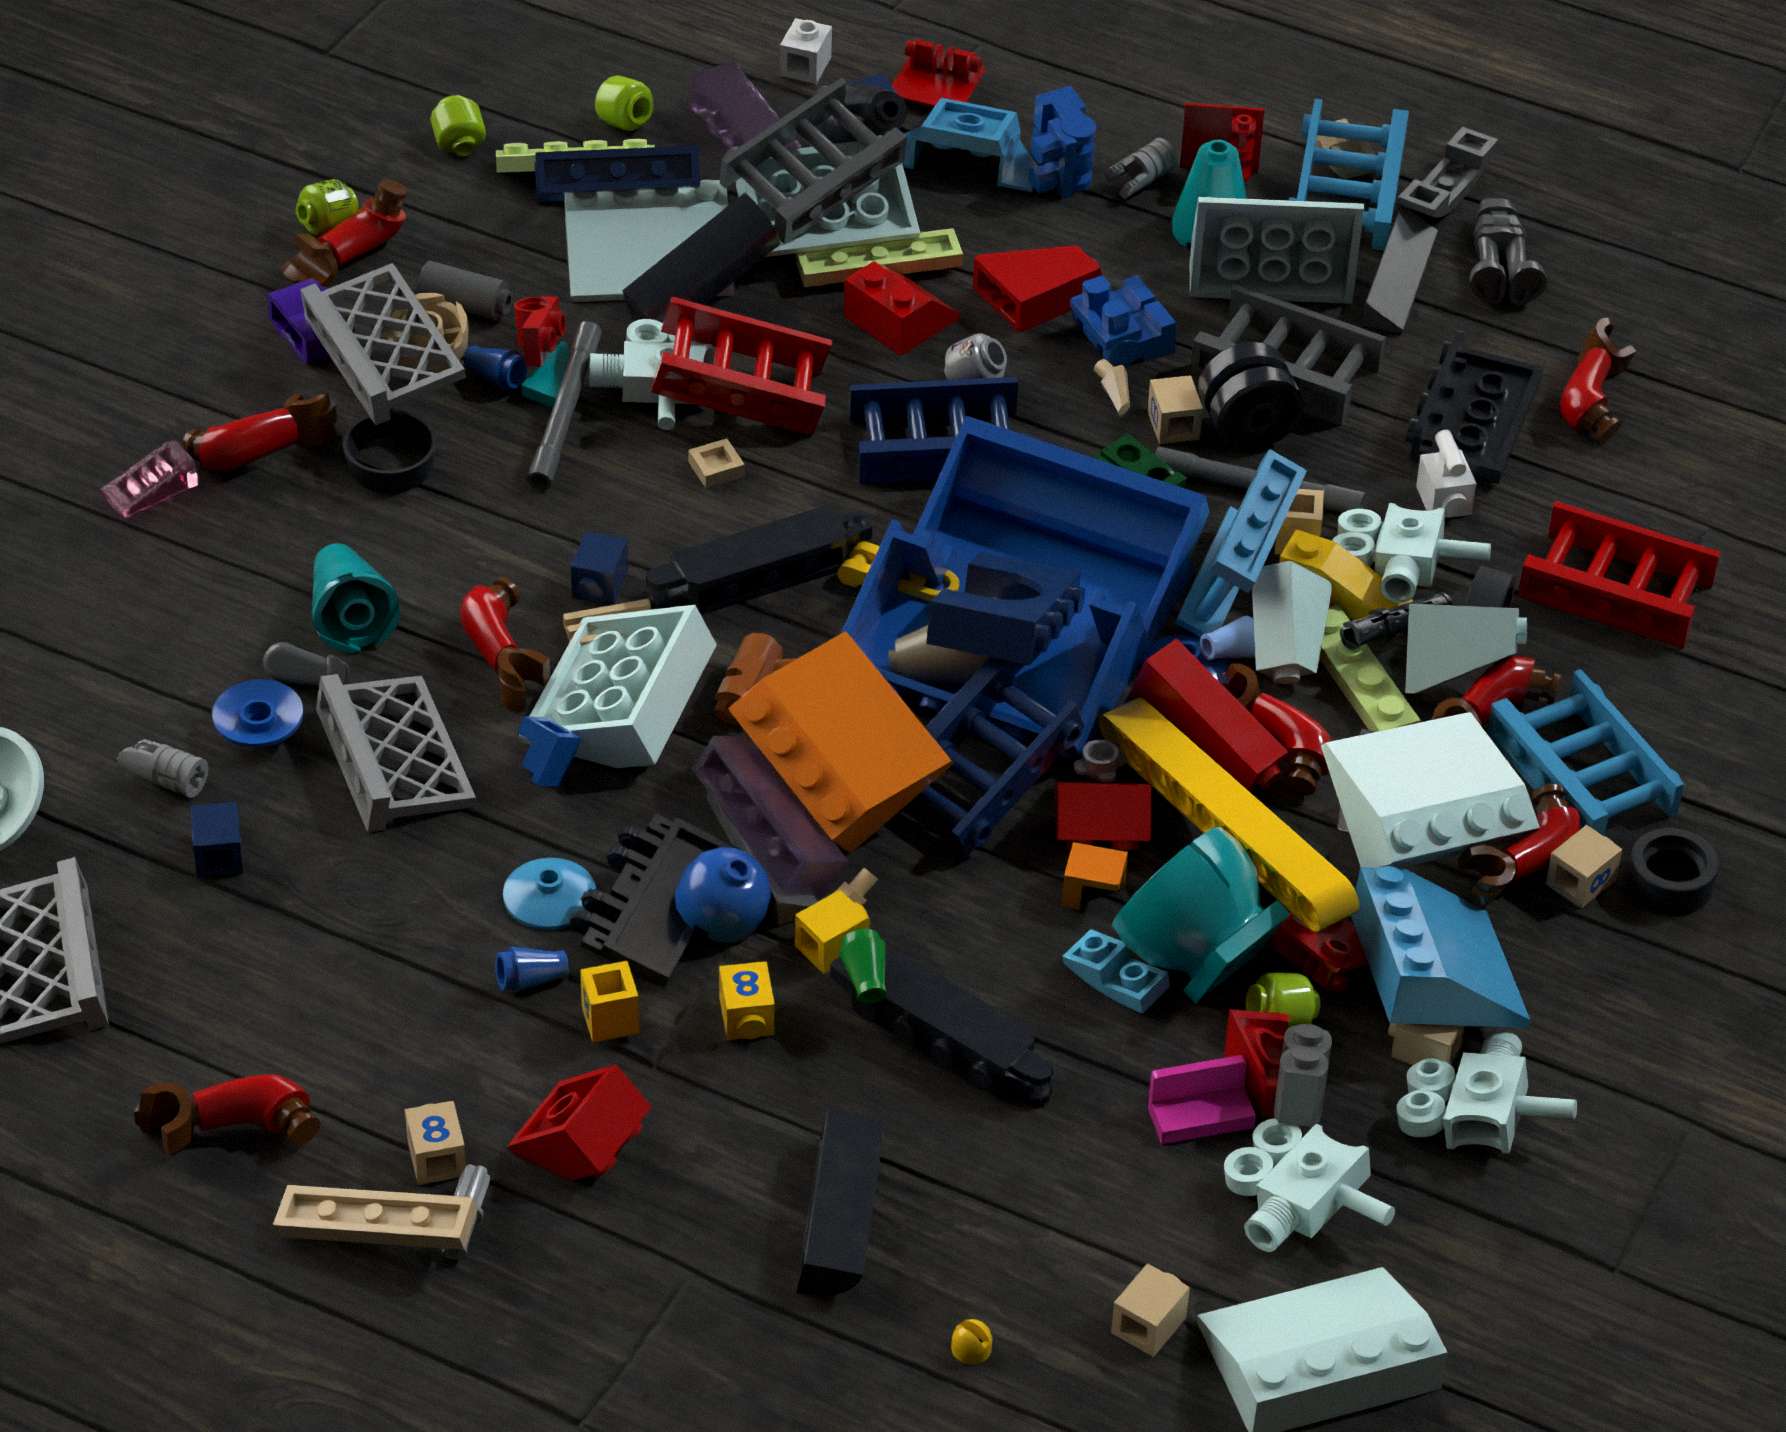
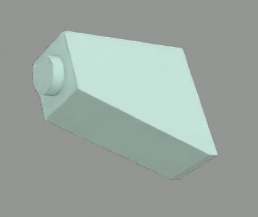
(1289, 620)
(1457, 640)

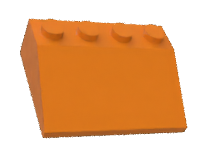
(841, 739)

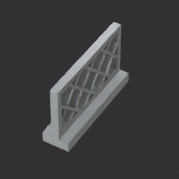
(355, 362)
(360, 753)
(78, 954)

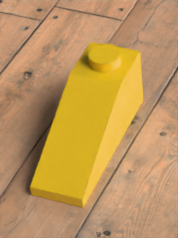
(1352, 581)

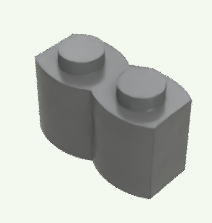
(1302, 1075)

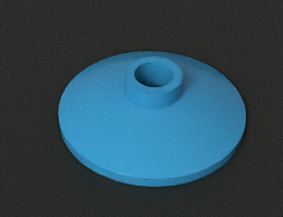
(546, 892)

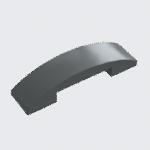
(1453, 176)

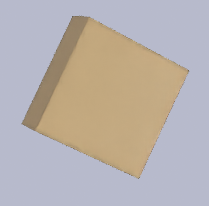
(716, 463)

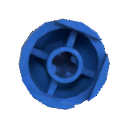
(724, 894)

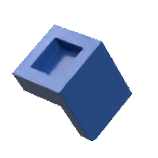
(550, 750)

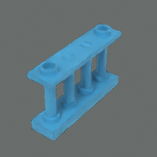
(1384, 164)
(1241, 545)
(1542, 763)

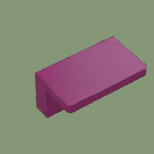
(1200, 1100)

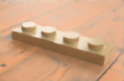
(375, 1217)

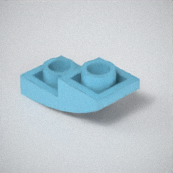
(1109, 969)

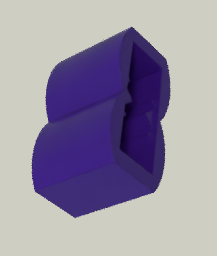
(288, 319)

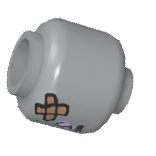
(975, 358)

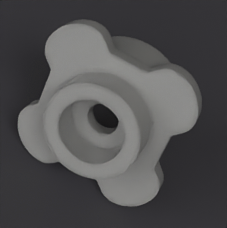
(1100, 761)

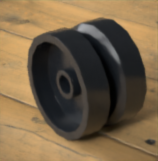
(1250, 396)

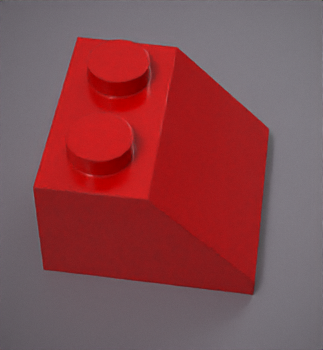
(894, 308)
(1103, 813)
(582, 1124)

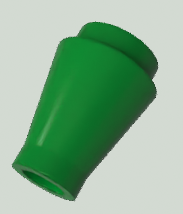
(865, 961)

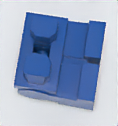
(1062, 142)
(1124, 322)

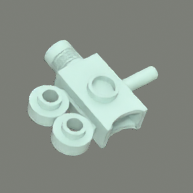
(639, 364)
(1404, 547)
(1482, 1096)
(1306, 1185)

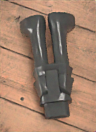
(1502, 237)

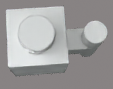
(1446, 479)

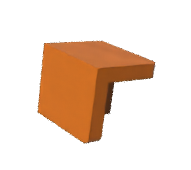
(1093, 868)

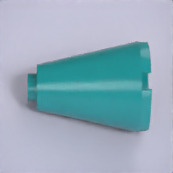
(1214, 175)
(351, 600)

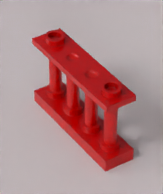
(734, 391)
(1609, 601)

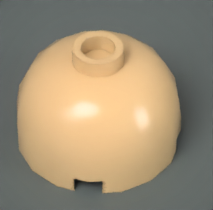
(448, 319)

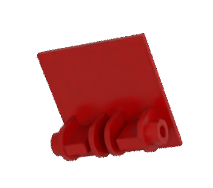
(932, 76)
(1233, 124)
(1321, 953)

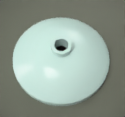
(19, 785)

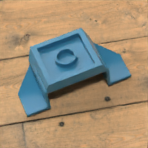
(977, 129)

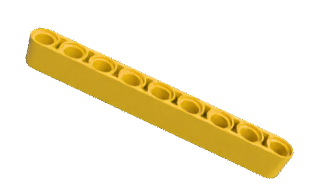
(1214, 799)

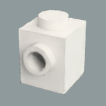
(805, 50)

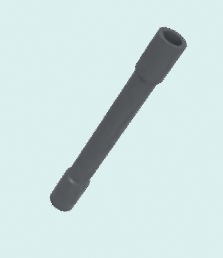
(548, 453)
(1335, 497)

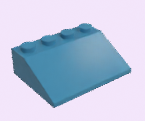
(1433, 954)

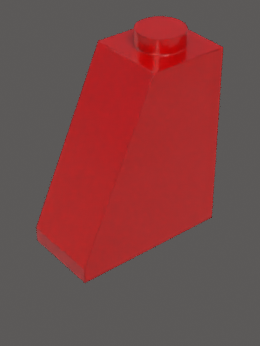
(1034, 283)

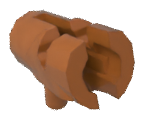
(754, 660)

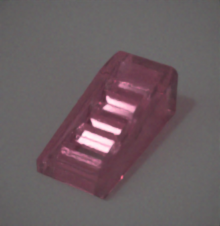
(169, 463)

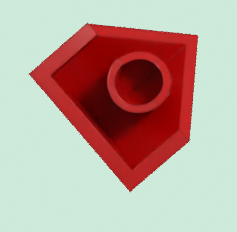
(1260, 1040)

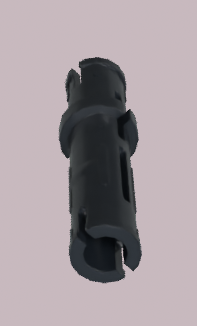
(1383, 623)

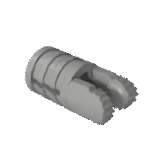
(1144, 166)
(165, 767)

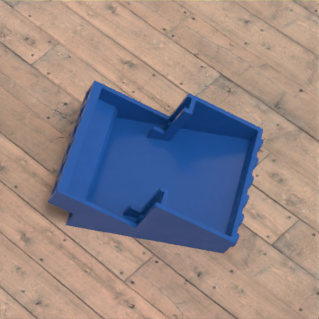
(1049, 509)

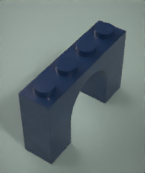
(1018, 625)

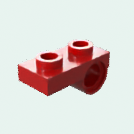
(538, 327)

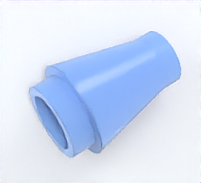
(1230, 641)

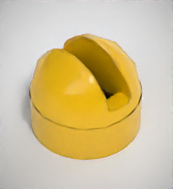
(967, 1346)

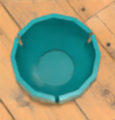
(1201, 914)

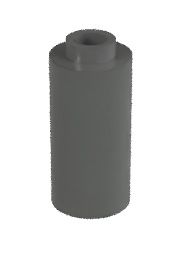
(475, 292)

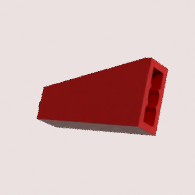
(1209, 716)

